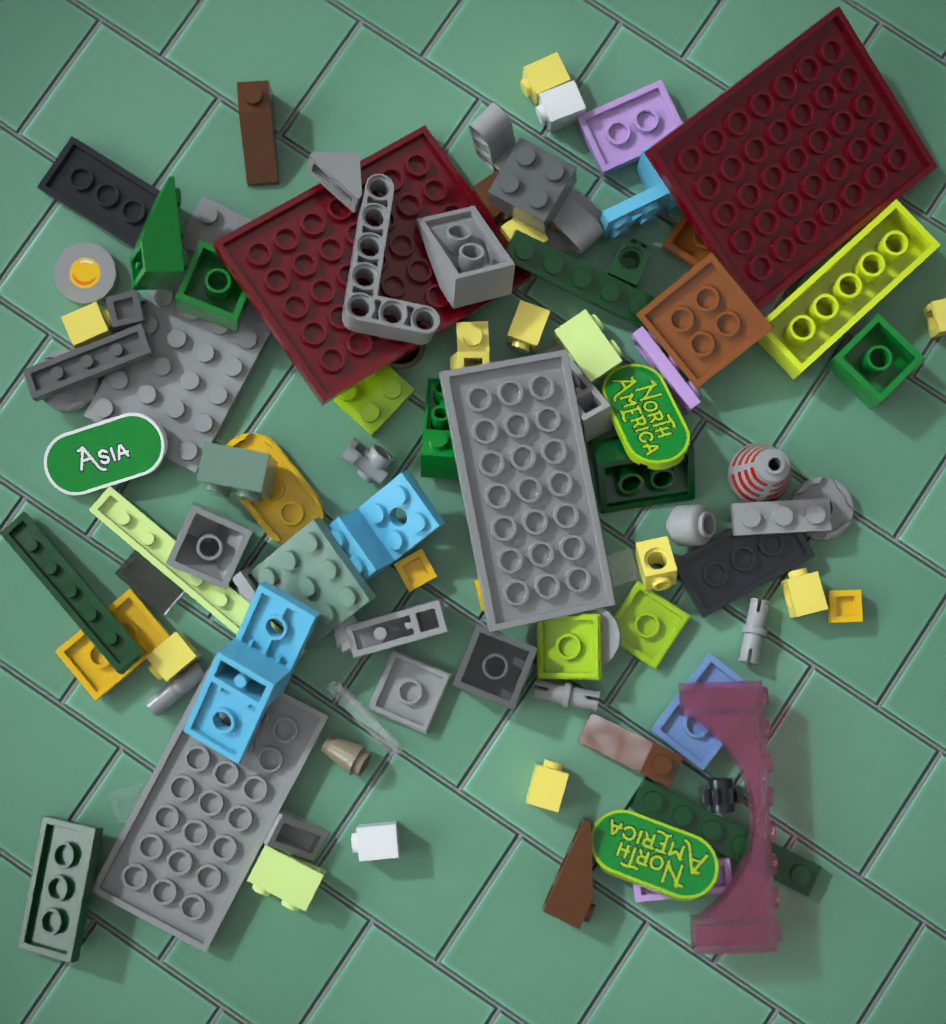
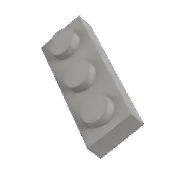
(781, 517)

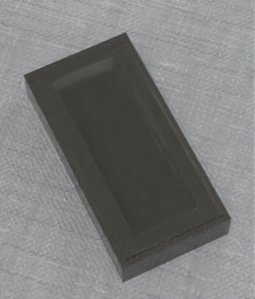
(149, 582)

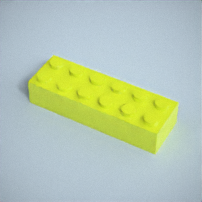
(846, 288)

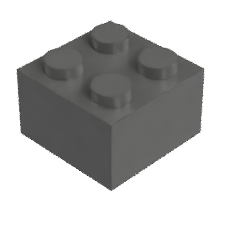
(532, 185)
(495, 666)

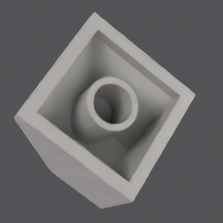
(209, 545)

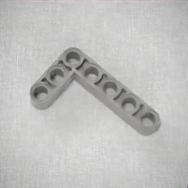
(493, 143)
(370, 268)

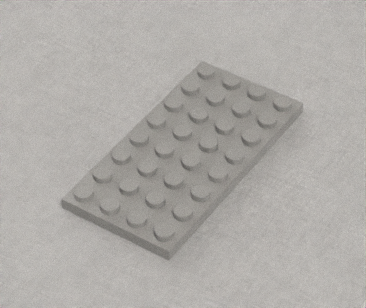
(195, 363)
(527, 489)
(206, 822)

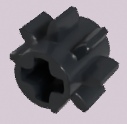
(721, 795)

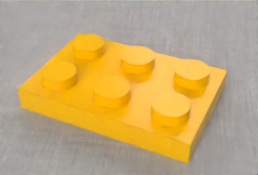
(91, 666)

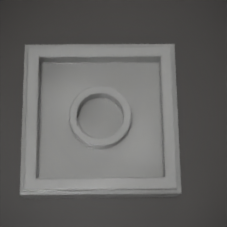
(409, 691)

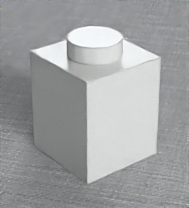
(560, 106)
(376, 841)

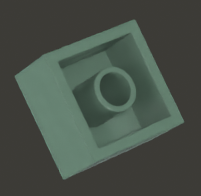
(236, 471)

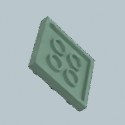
(319, 575)

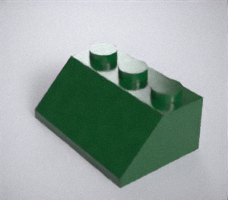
(627, 485)

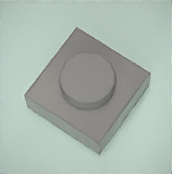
(246, 583)

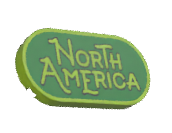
(646, 416)
(654, 855)

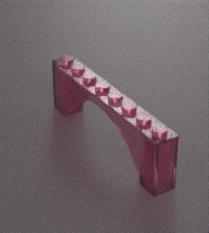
(745, 910)

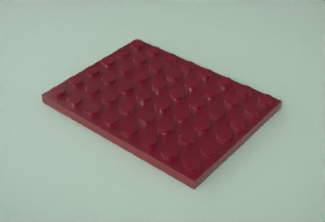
(792, 158)
(300, 255)

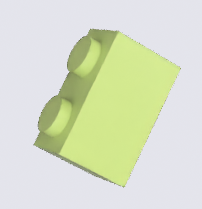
(588, 346)
(286, 877)

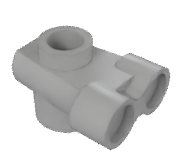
(371, 463)

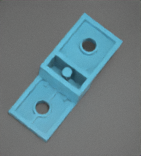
(641, 207)
(375, 536)
(251, 672)

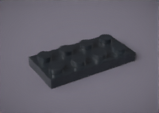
(100, 191)
(737, 565)

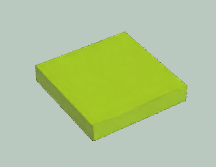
(649, 624)
(570, 647)

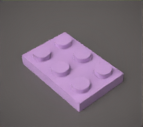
(627, 126)

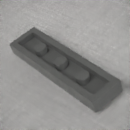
(88, 362)

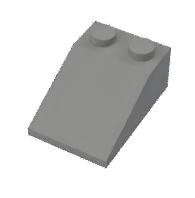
(466, 257)

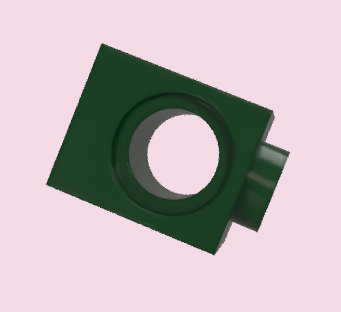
(633, 249)

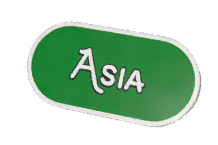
(105, 453)

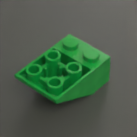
(158, 254)
(437, 446)

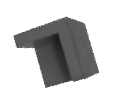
(126, 310)

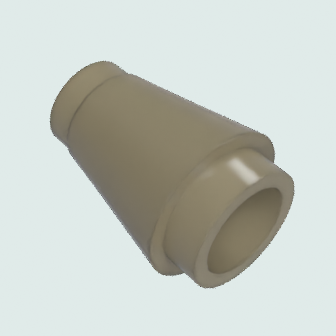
(347, 754)

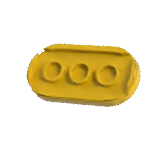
(292, 498)

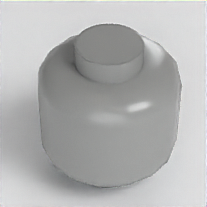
(691, 525)

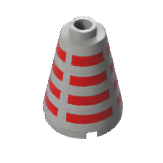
(759, 473)

